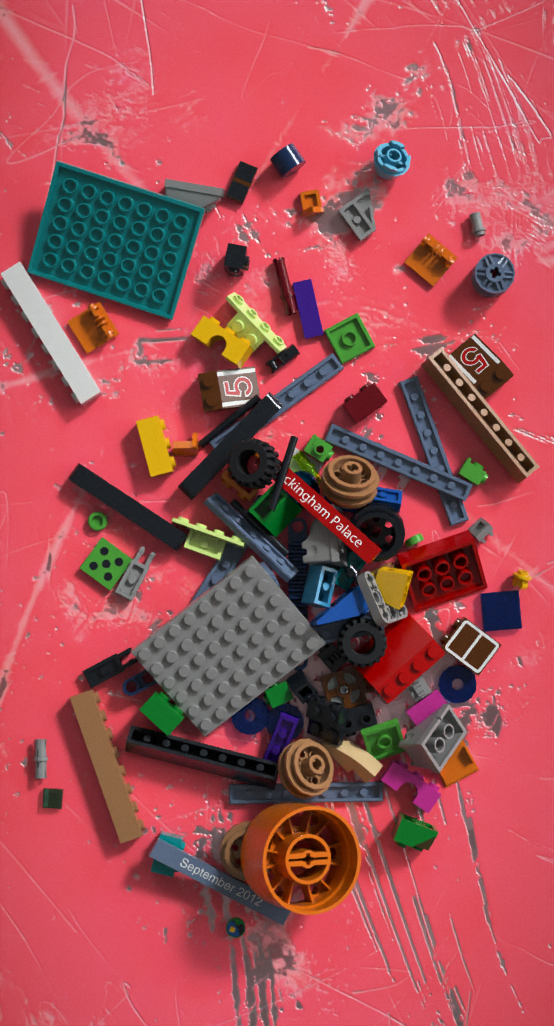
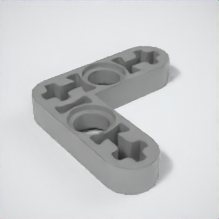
(381, 613)

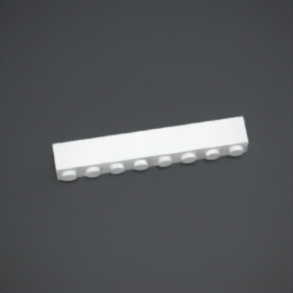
(51, 333)

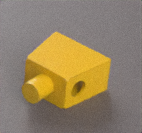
(393, 585)

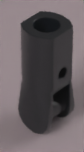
(285, 356)

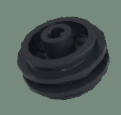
(386, 514)

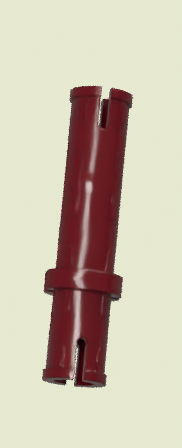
(287, 294)

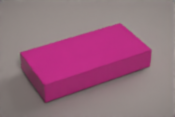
(426, 707)

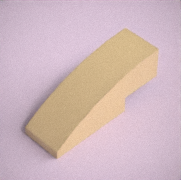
(354, 758)

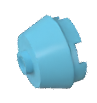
(391, 160)

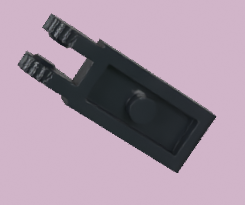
(107, 668)

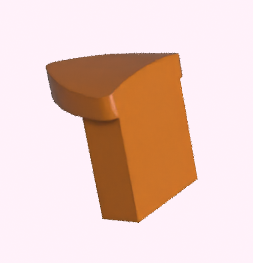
(311, 203)
(186, 448)

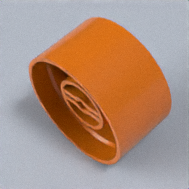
(282, 854)

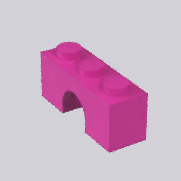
(398, 774)

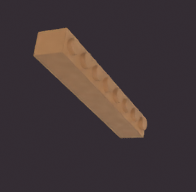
(480, 415)
(107, 766)

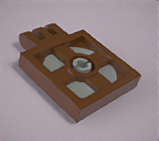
(345, 687)

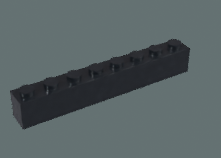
(202, 757)

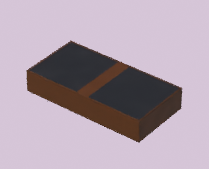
(241, 182)

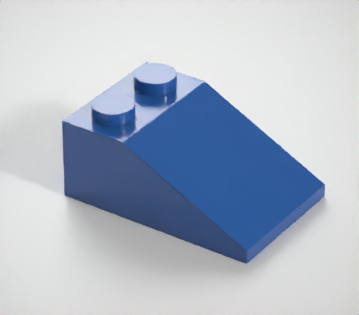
(346, 606)

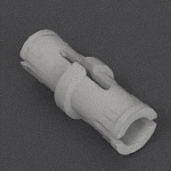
(40, 758)

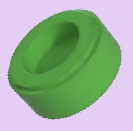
(97, 521)
(414, 540)

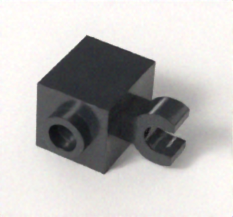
(331, 657)
(302, 686)

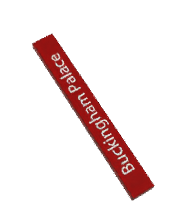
(328, 516)

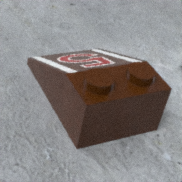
(481, 366)
(227, 388)

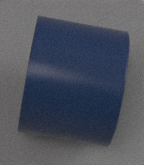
(287, 161)

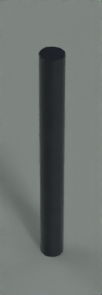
(230, 420)
(282, 473)
(260, 528)

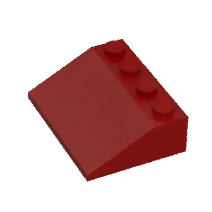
(443, 570)
(407, 657)

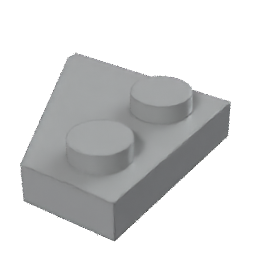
(359, 215)

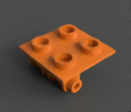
(430, 259)
(93, 327)

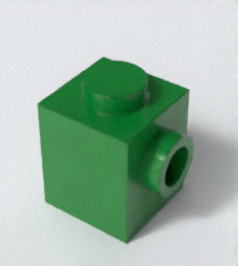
(278, 694)

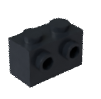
(236, 260)
(360, 718)

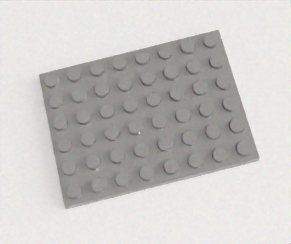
(228, 646)

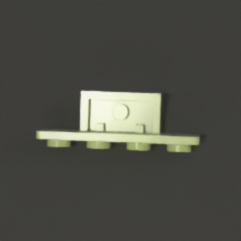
(250, 326)
(206, 541)

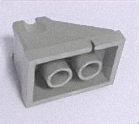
(195, 194)
(324, 546)
(434, 739)

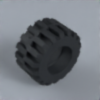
(239, 460)
(374, 654)

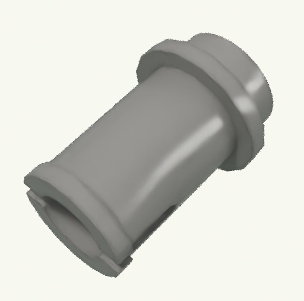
(477, 225)

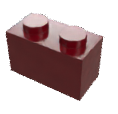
(364, 403)

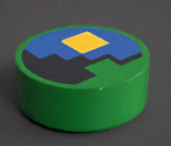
(235, 927)

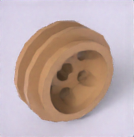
(349, 482)
(297, 772)
(228, 856)

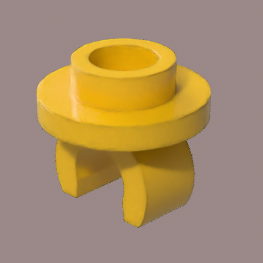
(521, 579)

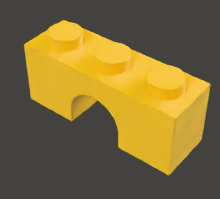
(236, 350)

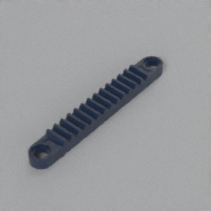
(297, 583)

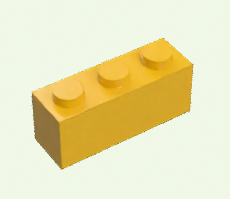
(156, 446)

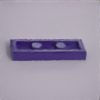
(308, 309)
(281, 736)

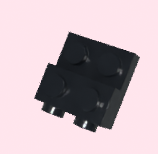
(326, 719)

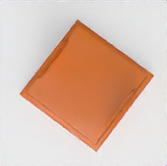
(458, 766)

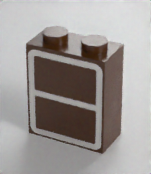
(469, 645)

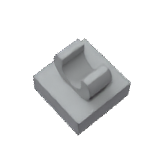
(481, 529)
(419, 689)

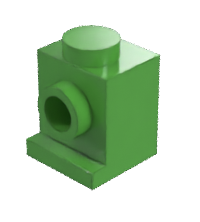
(311, 447)
(473, 472)

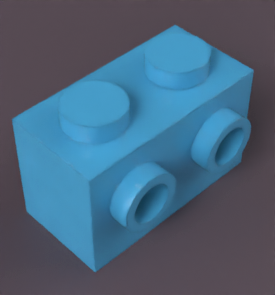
(319, 586)

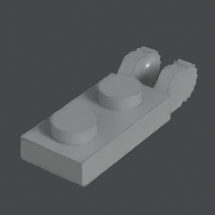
(134, 575)

